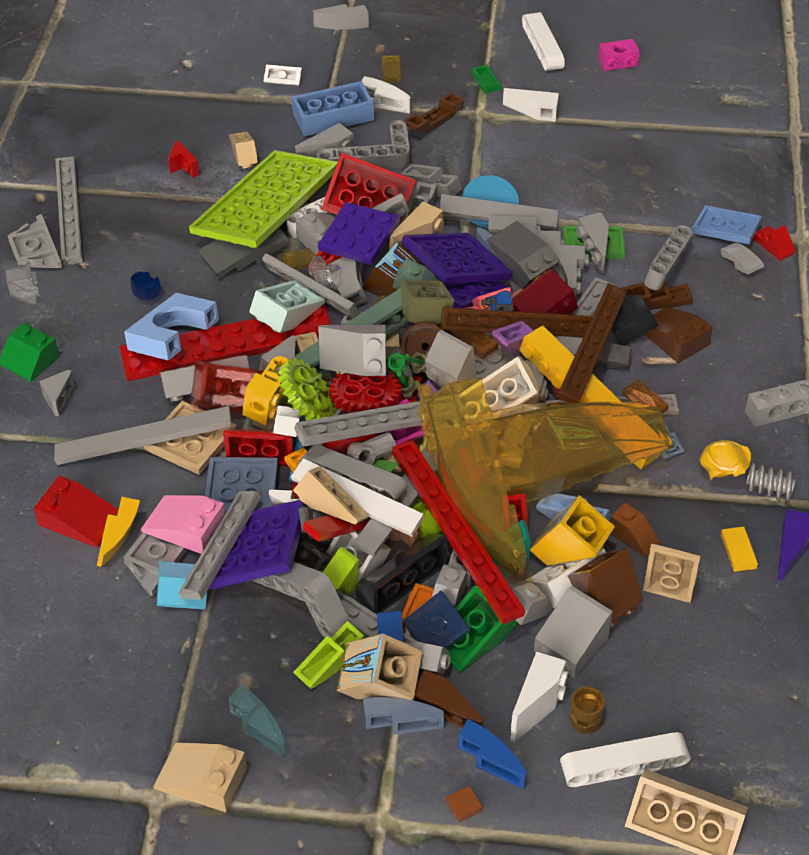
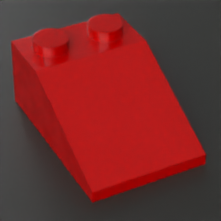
(74, 511)

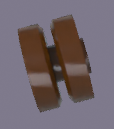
(418, 338)

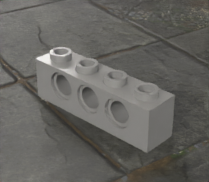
(778, 403)

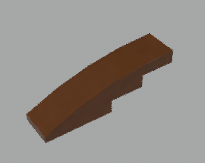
(661, 298)

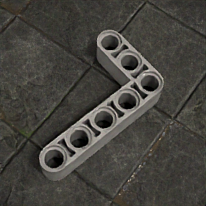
(390, 157)
(316, 591)

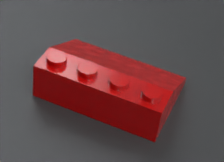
(364, 185)

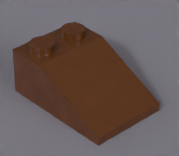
(680, 333)

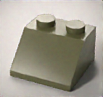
(424, 300)

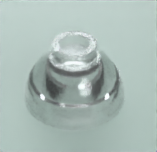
(330, 277)

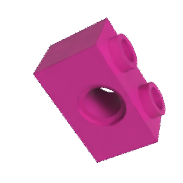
(618, 54)

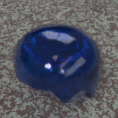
(144, 286)

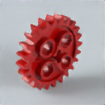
(364, 392)

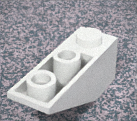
(532, 103)

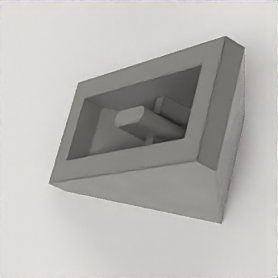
(57, 390)

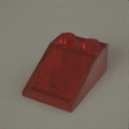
(220, 385)

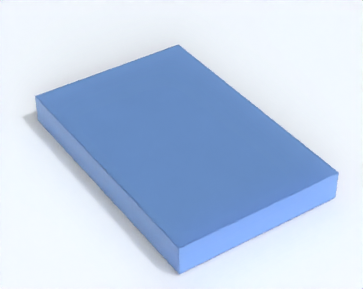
(727, 224)

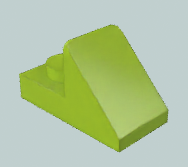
(343, 571)

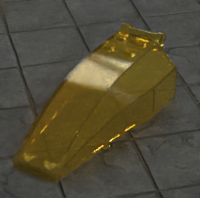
(571, 442)
(467, 464)

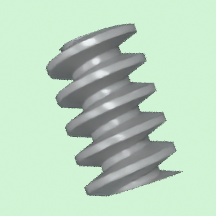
(770, 481)

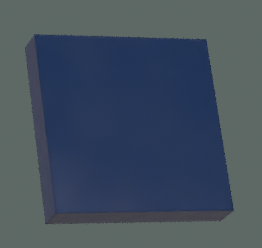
(437, 622)

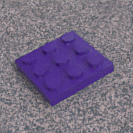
(358, 233)

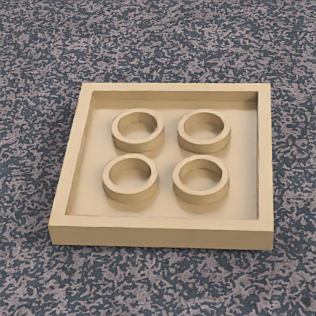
(190, 451)

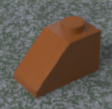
(633, 530)

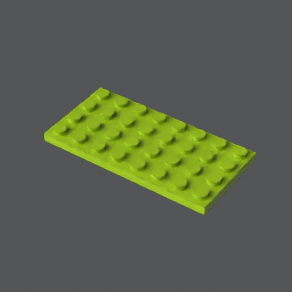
(264, 198)

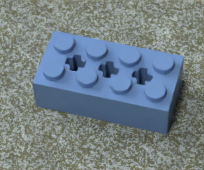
(327, 107)

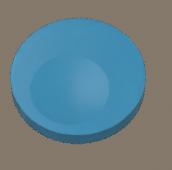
(491, 189)

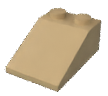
(423, 220)
(671, 573)
(203, 774)

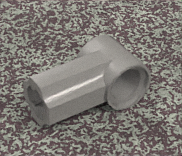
(372, 448)

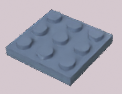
(236, 474)

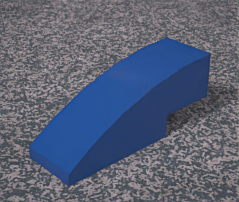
(491, 754)

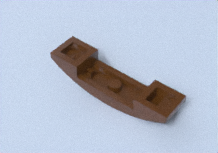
(437, 116)

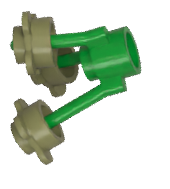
(398, 365)

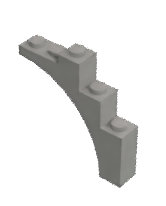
(571, 257)
(351, 285)

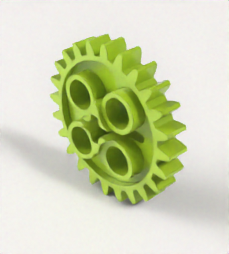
(306, 390)

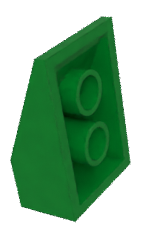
(484, 634)

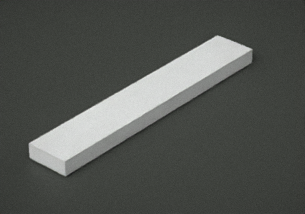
(376, 505)

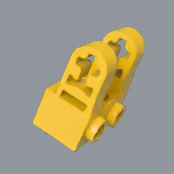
(264, 393)

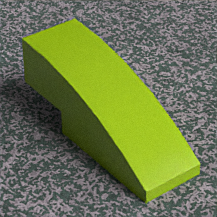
(327, 656)

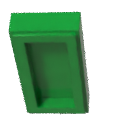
(485, 79)

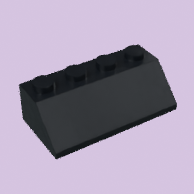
(400, 575)

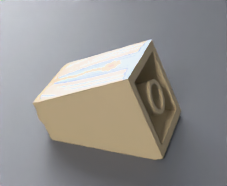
(379, 668)

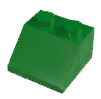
(28, 352)

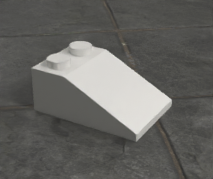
(539, 693)

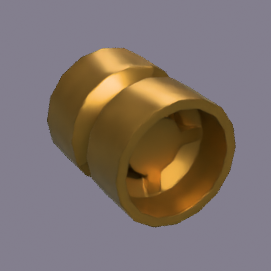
(586, 710)

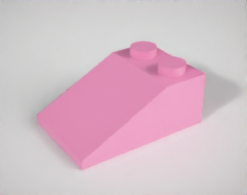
(185, 520)

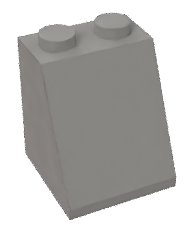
(574, 630)

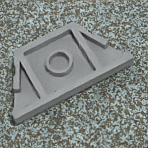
(34, 245)
(144, 559)

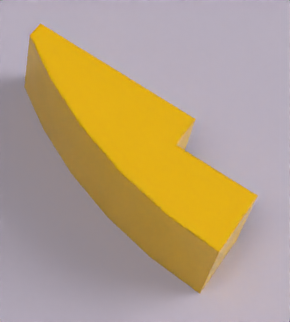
(117, 529)

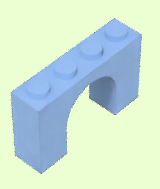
(150, 333)

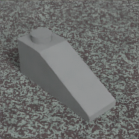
(333, 137)

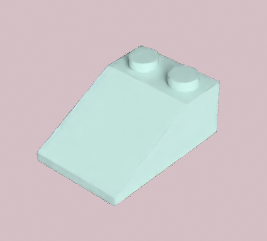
(285, 305)

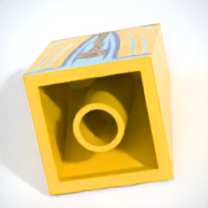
(572, 534)

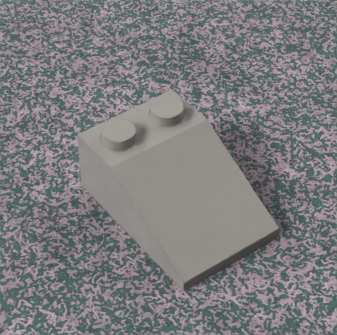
(312, 228)
(353, 349)

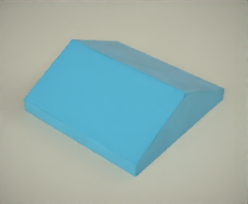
(170, 581)

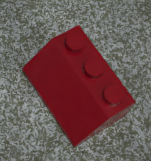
(546, 295)

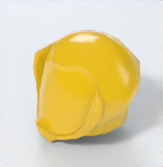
(725, 458)

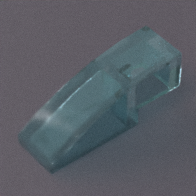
(257, 720)

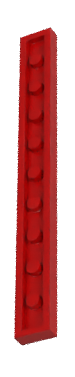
(458, 533)

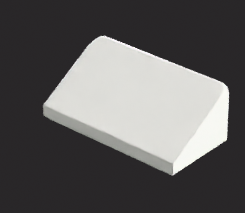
(283, 75)

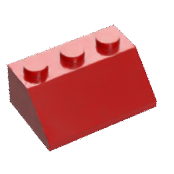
(258, 444)

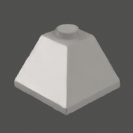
(533, 600)

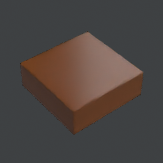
(463, 804)

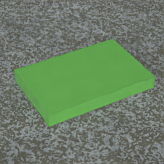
(615, 241)

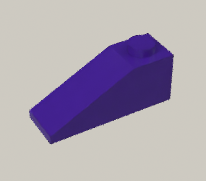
(793, 540)

